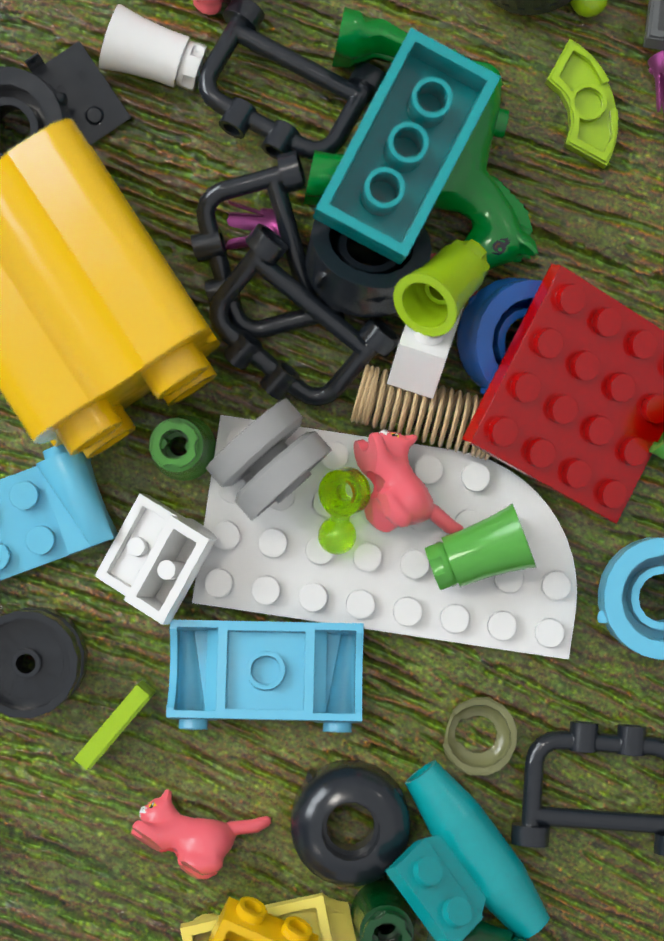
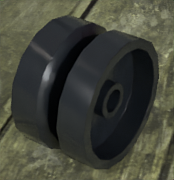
(58, 656)

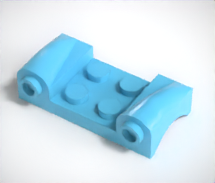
(50, 512)
(265, 672)

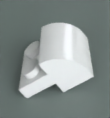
(155, 558)

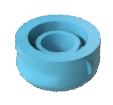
(620, 594)

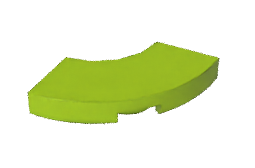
(588, 104)

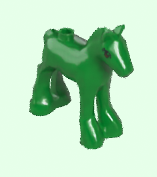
(496, 215)

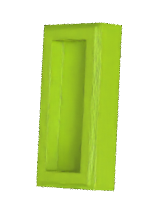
(115, 725)

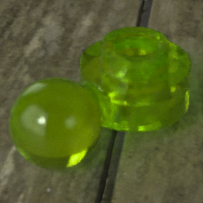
(337, 533)

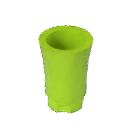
(438, 291)

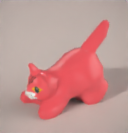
(398, 494)
(195, 841)

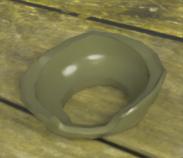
(498, 754)

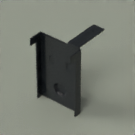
(89, 95)

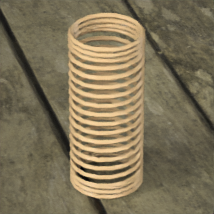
(368, 396)

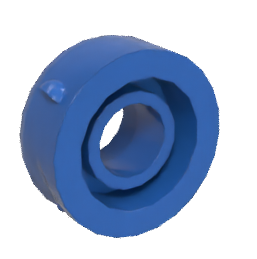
(486, 322)

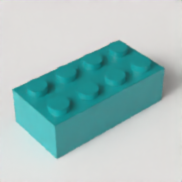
(406, 146)

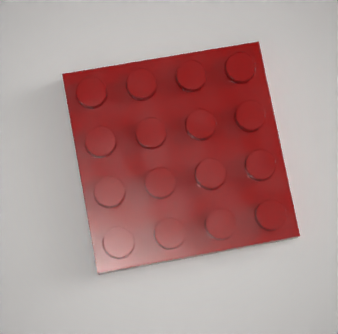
(576, 395)

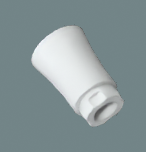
(150, 51)

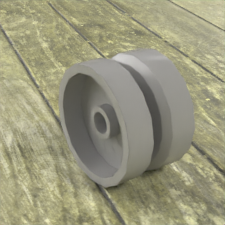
(264, 454)

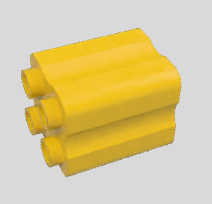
(86, 300)

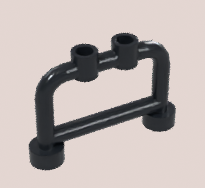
(280, 137)
(211, 245)
(279, 376)
(583, 737)

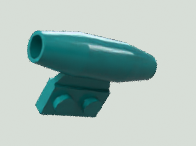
(462, 865)

